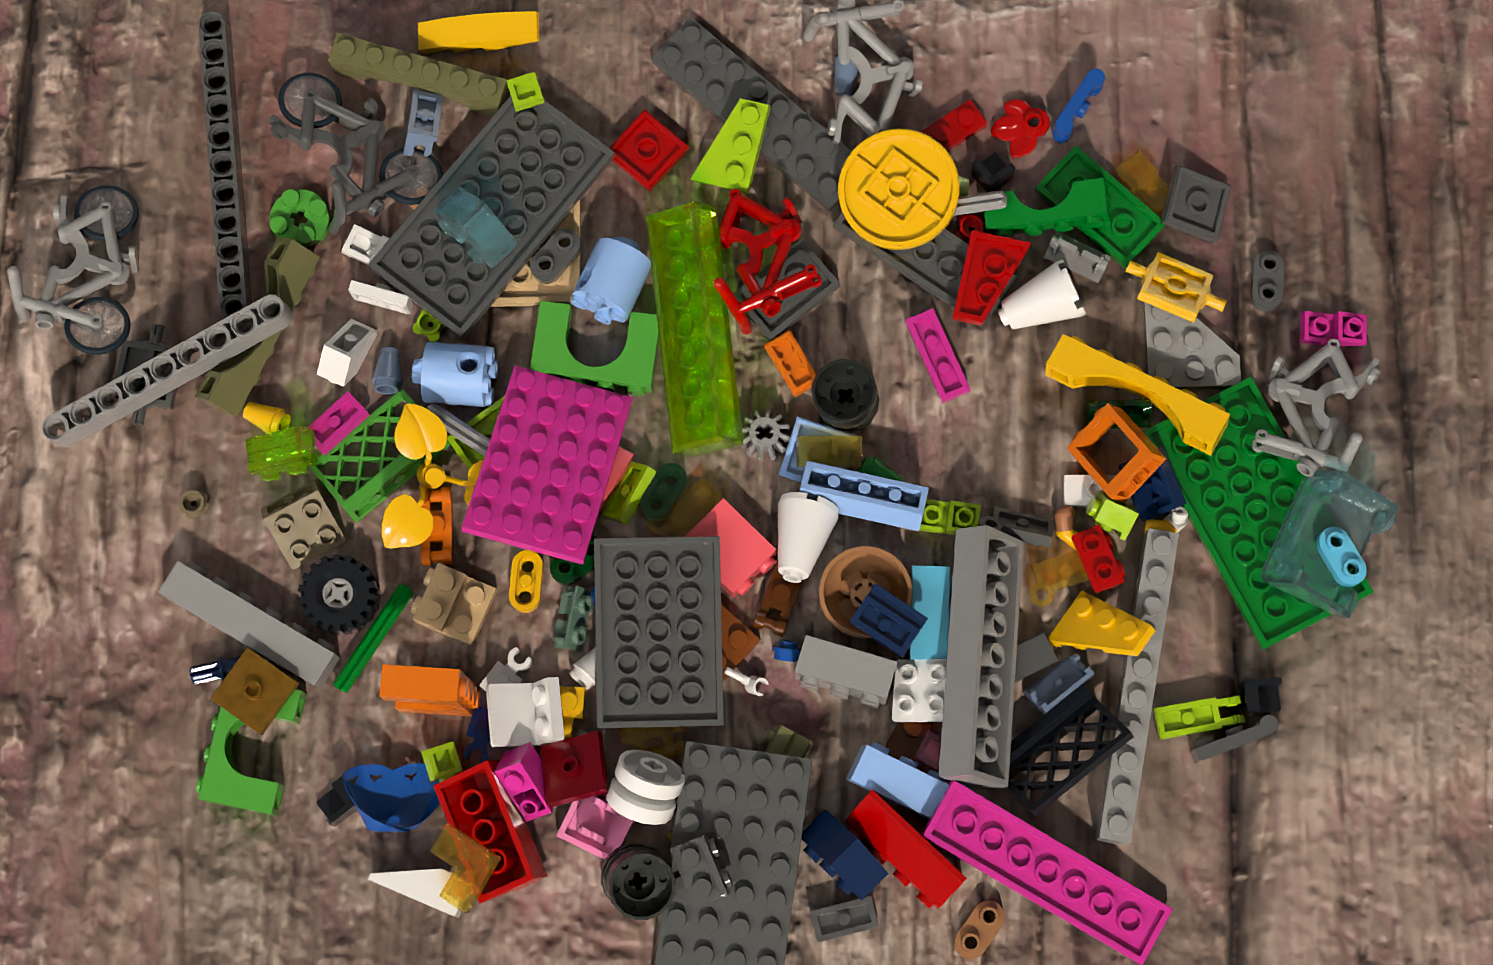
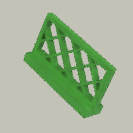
(387, 479)

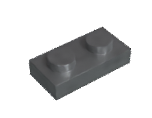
(844, 919)

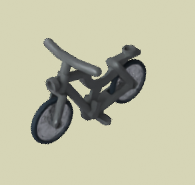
(315, 102)

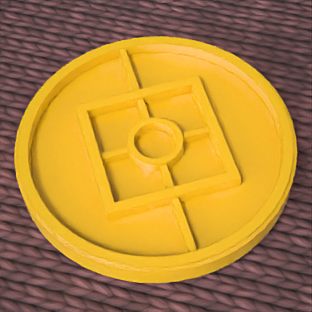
(899, 189)

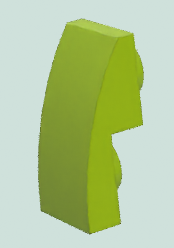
(949, 516)

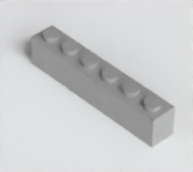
(249, 624)

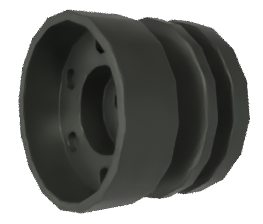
(840, 379)
(650, 893)

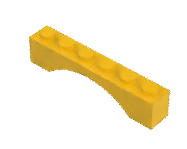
(1081, 366)

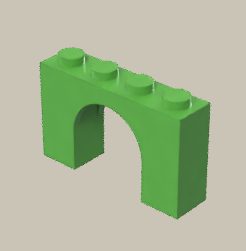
(630, 371)
(224, 782)

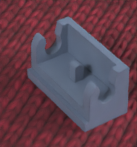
(423, 122)
(1058, 683)

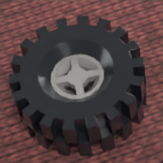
(328, 583)

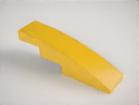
(477, 31)

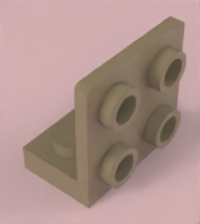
(302, 525)

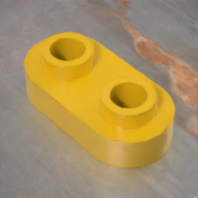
(526, 582)

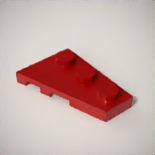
(985, 274)

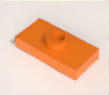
(791, 363)

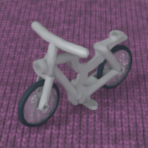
(95, 323)

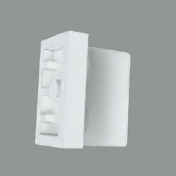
(919, 690)
(525, 713)

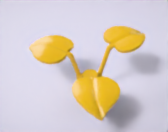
(418, 435)

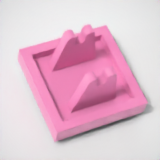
(595, 826)

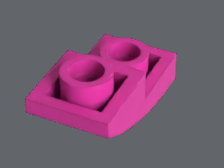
(1346, 327)

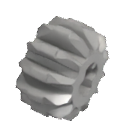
(766, 445)

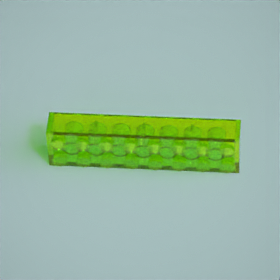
(694, 330)

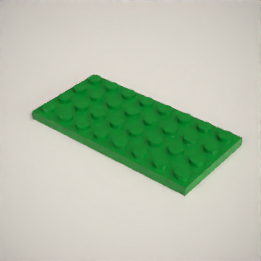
(1239, 507)

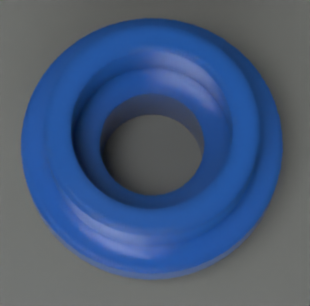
(786, 651)

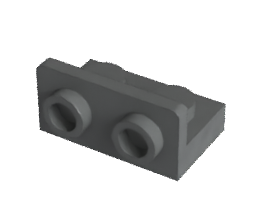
(701, 870)

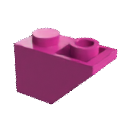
(522, 778)

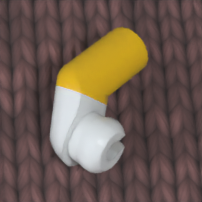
(1172, 523)

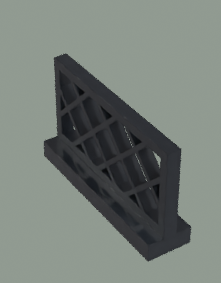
(1046, 736)

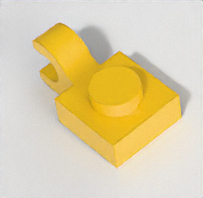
(572, 707)

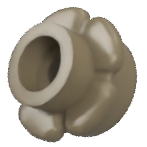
(186, 500)

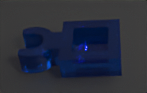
(480, 732)

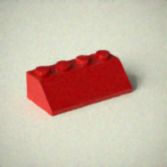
(484, 811)
(904, 850)

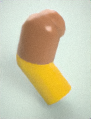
(1065, 524)

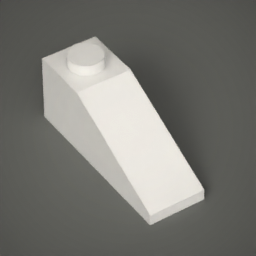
(419, 885)

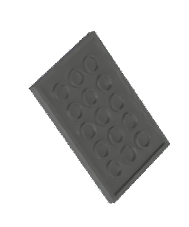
(658, 632)

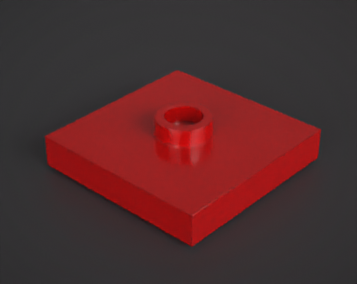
(648, 150)

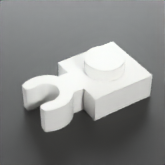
(507, 673)

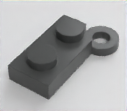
(1022, 526)

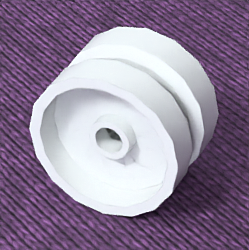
(645, 787)

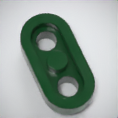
(577, 570)

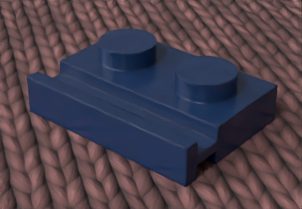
(888, 620)

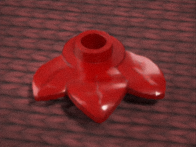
(1016, 127)

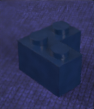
(842, 856)

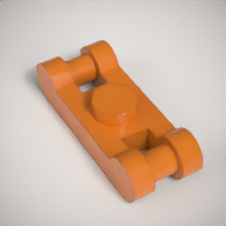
(442, 528)

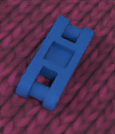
(1078, 105)

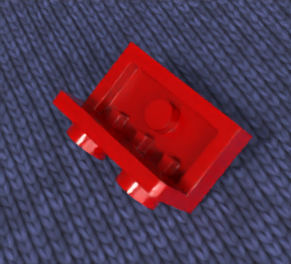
(1098, 560)

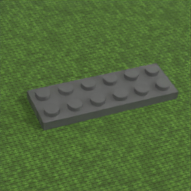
(933, 266)

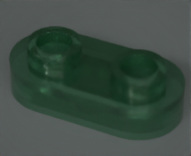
(662, 493)

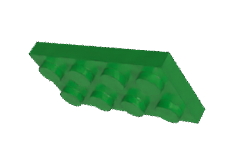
(1131, 222)

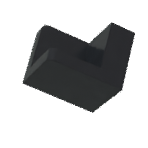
(992, 172)
(1260, 696)
(336, 803)

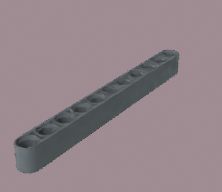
(224, 154)

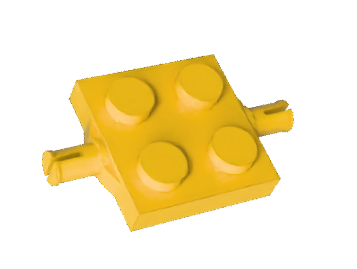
(1175, 287)

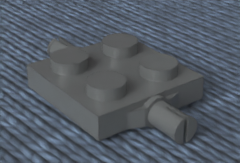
(137, 353)

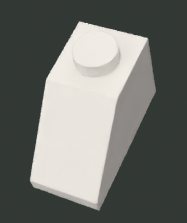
(346, 352)

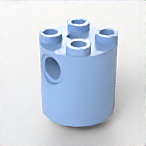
(612, 279)
(456, 374)

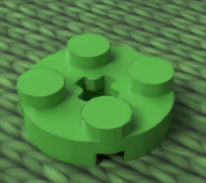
(292, 204)

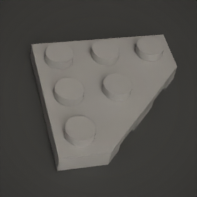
(1187, 352)

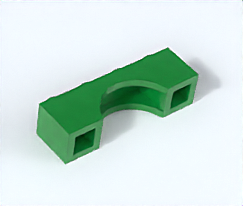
(1084, 205)

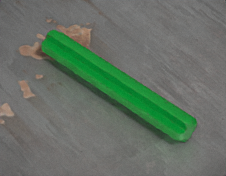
(373, 638)

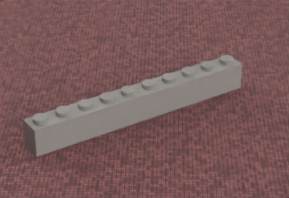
(1138, 689)

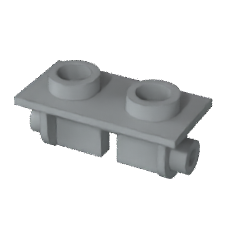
(1077, 256)

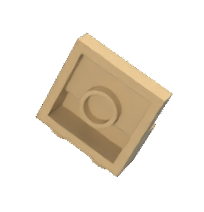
(453, 604)

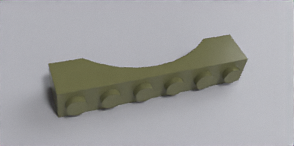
(383, 63)
(286, 273)

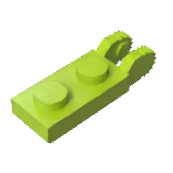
(1194, 717)

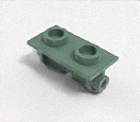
(571, 633)

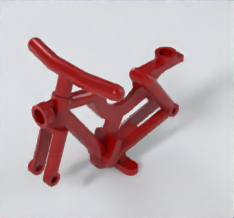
(782, 231)

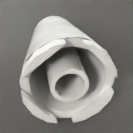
(1043, 299)
(802, 533)

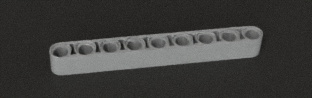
(153, 371)

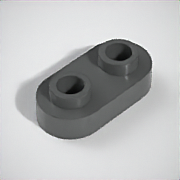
(557, 256)
(1267, 279)

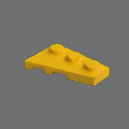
(1101, 626)

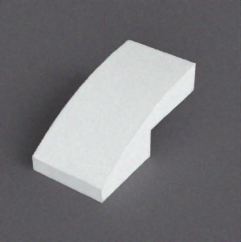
(363, 244)

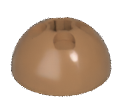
(853, 576)

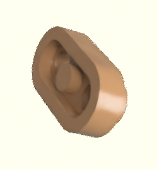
(979, 929)

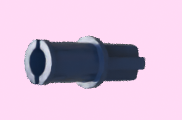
(212, 670)

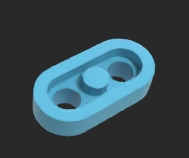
(1339, 557)

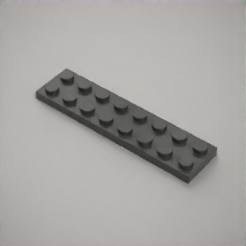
(791, 137)

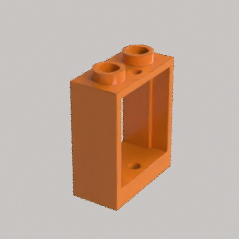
(1135, 471)

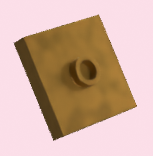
(254, 691)

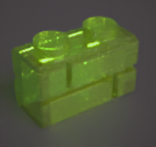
(281, 452)

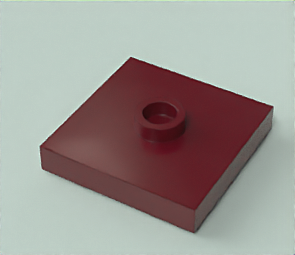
(574, 769)

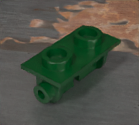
(1136, 409)

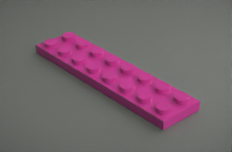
(1046, 872)

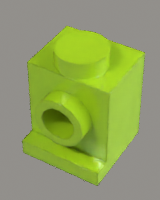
(1112, 514)

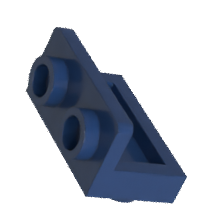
(1158, 493)

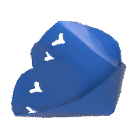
(393, 800)

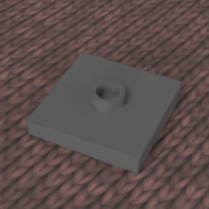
(1195, 204)

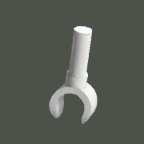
(749, 682)

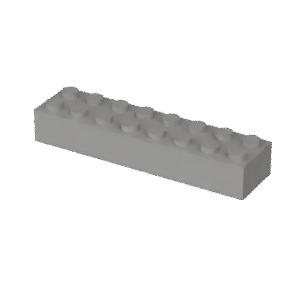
(981, 658)

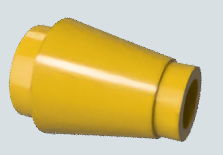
(266, 417)

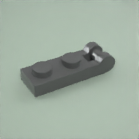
(1235, 738)

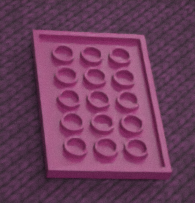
(547, 465)

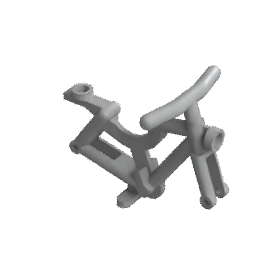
(897, 71)
(1286, 390)

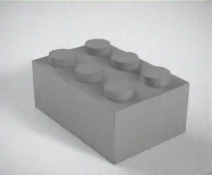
(845, 671)

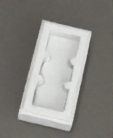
(381, 296)
(1080, 489)

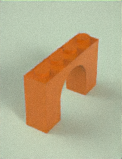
(429, 690)

